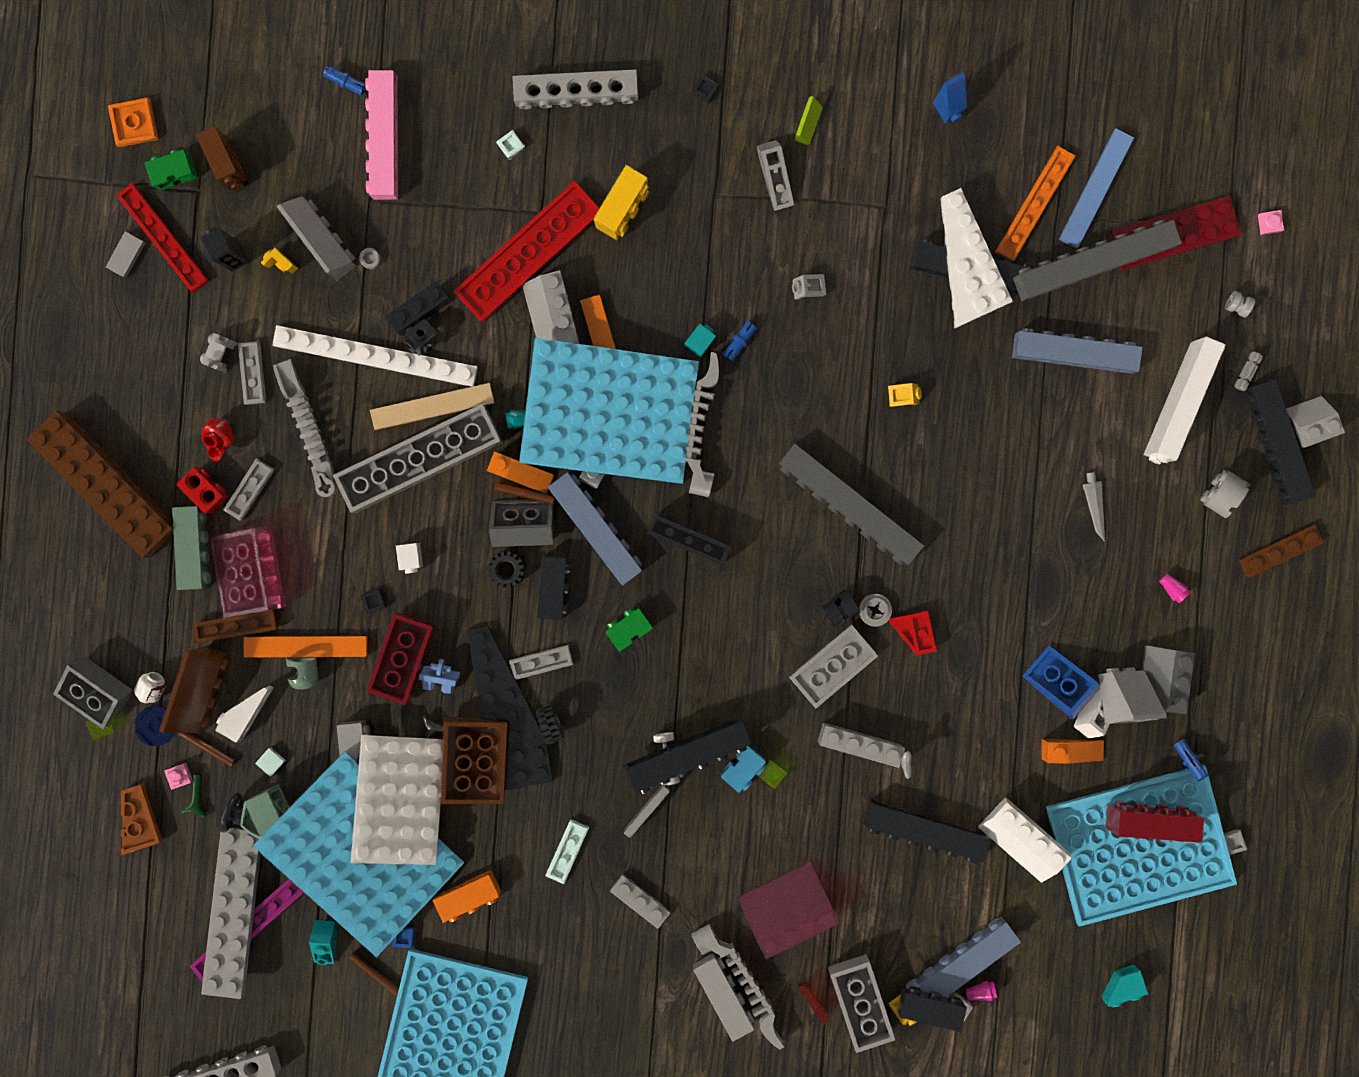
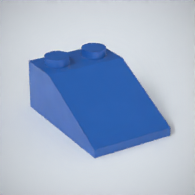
(1061, 682)

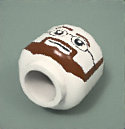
(150, 687)

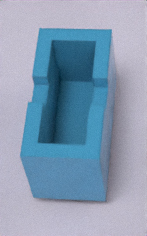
(743, 770)

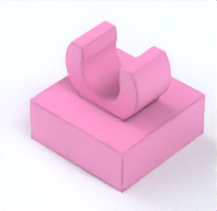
(178, 776)

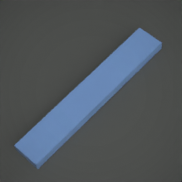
(1096, 188)

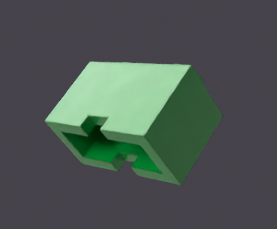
(171, 168)
(623, 631)

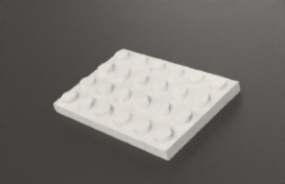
(397, 801)

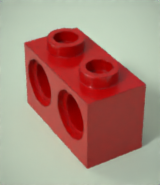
(199, 494)

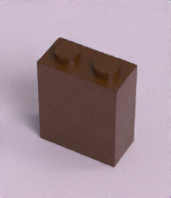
(222, 158)

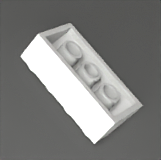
(1025, 840)

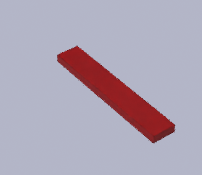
(162, 238)

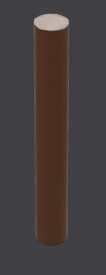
(524, 493)
(208, 748)
(374, 973)

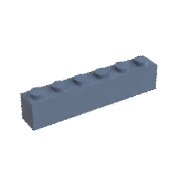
(1077, 352)
(595, 529)
(968, 959)

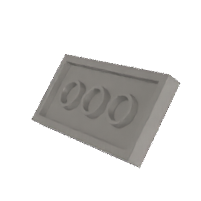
(833, 666)

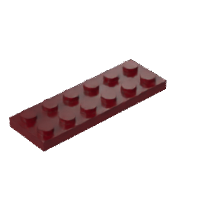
(1196, 227)

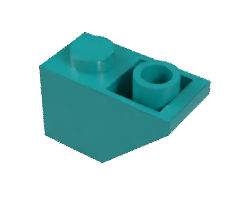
(323, 942)
(1124, 986)

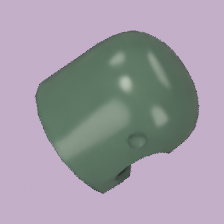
(306, 672)

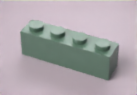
(190, 548)

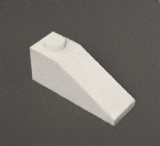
(1091, 718)
(238, 720)

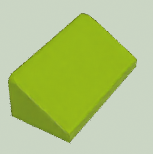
(808, 121)

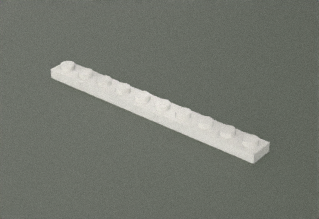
(375, 356)

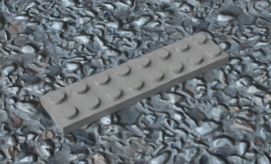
(231, 915)

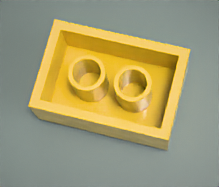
(622, 203)

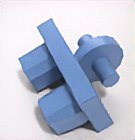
(439, 674)

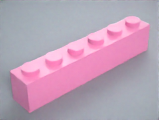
(382, 134)

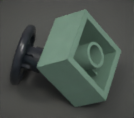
(257, 812)

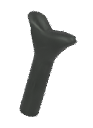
(433, 727)

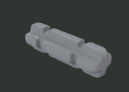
(1248, 371)

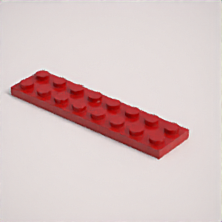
(527, 251)

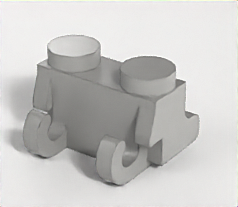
(215, 351)

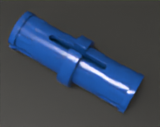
(344, 80)
(739, 341)
(1183, 748)

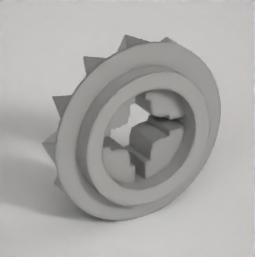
(884, 607)

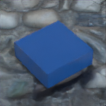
(405, 938)

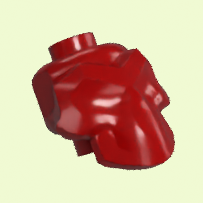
(217, 437)

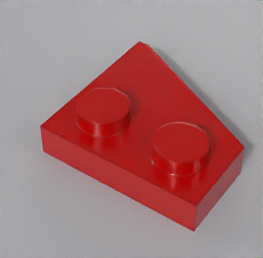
(916, 631)

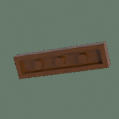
(1281, 551)
(235, 626)

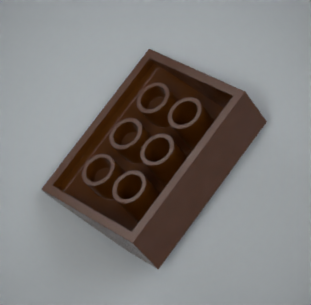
(195, 690)
(473, 761)

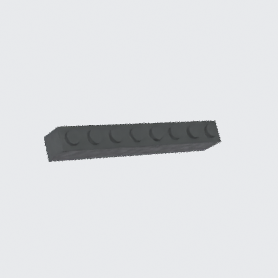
(1096, 260)
(850, 504)

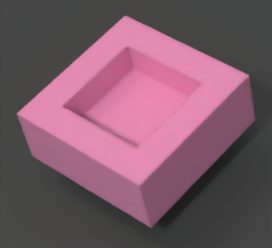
(1270, 222)

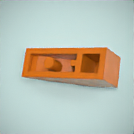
(520, 472)
(1072, 750)

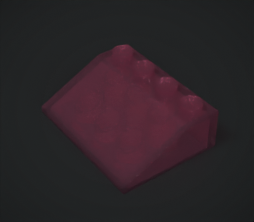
(247, 571)
(788, 910)

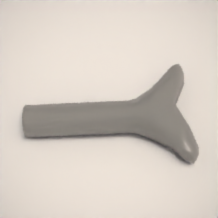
(906, 764)

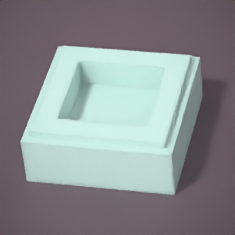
(510, 144)
(270, 762)

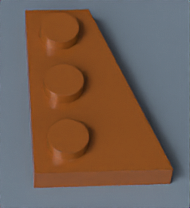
(138, 820)

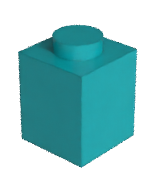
(700, 340)

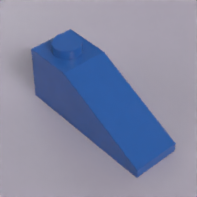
(952, 99)

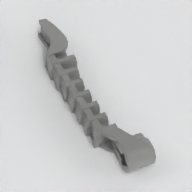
(294, 391)
(701, 480)
(708, 941)

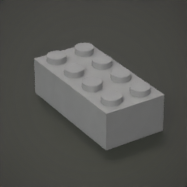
(861, 1003)

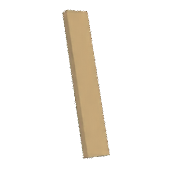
(431, 406)

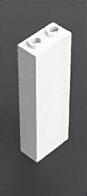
(1184, 400)

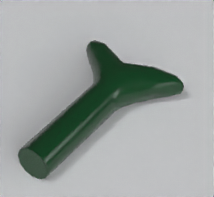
(195, 805)

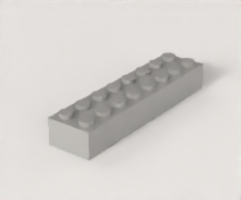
(418, 458)

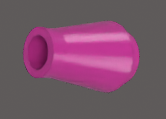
(1175, 589)
(982, 992)

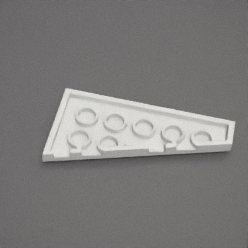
(971, 268)

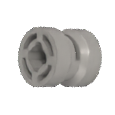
(1240, 304)

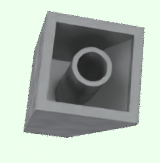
(1128, 697)

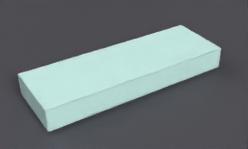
(567, 851)

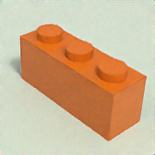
(467, 897)

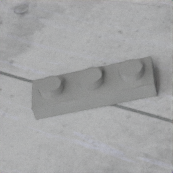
(640, 901)

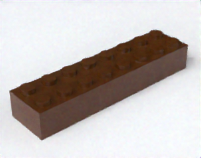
(102, 483)

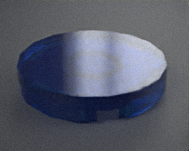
(148, 726)

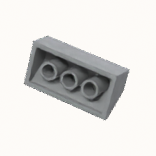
(317, 237)
(550, 308)

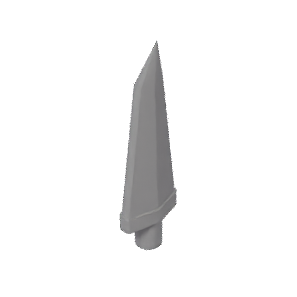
(1093, 493)

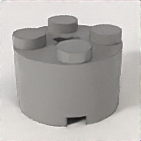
(1226, 493)

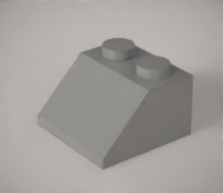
(1314, 421)

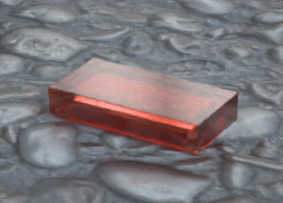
(814, 1002)

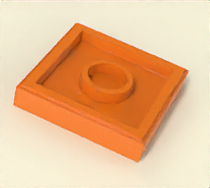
(133, 122)

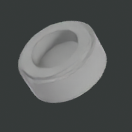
(370, 258)

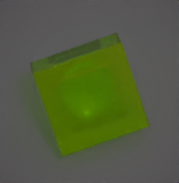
(97, 732)
(772, 774)

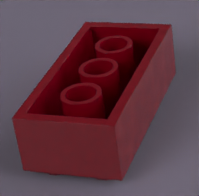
(401, 658)
(1154, 822)

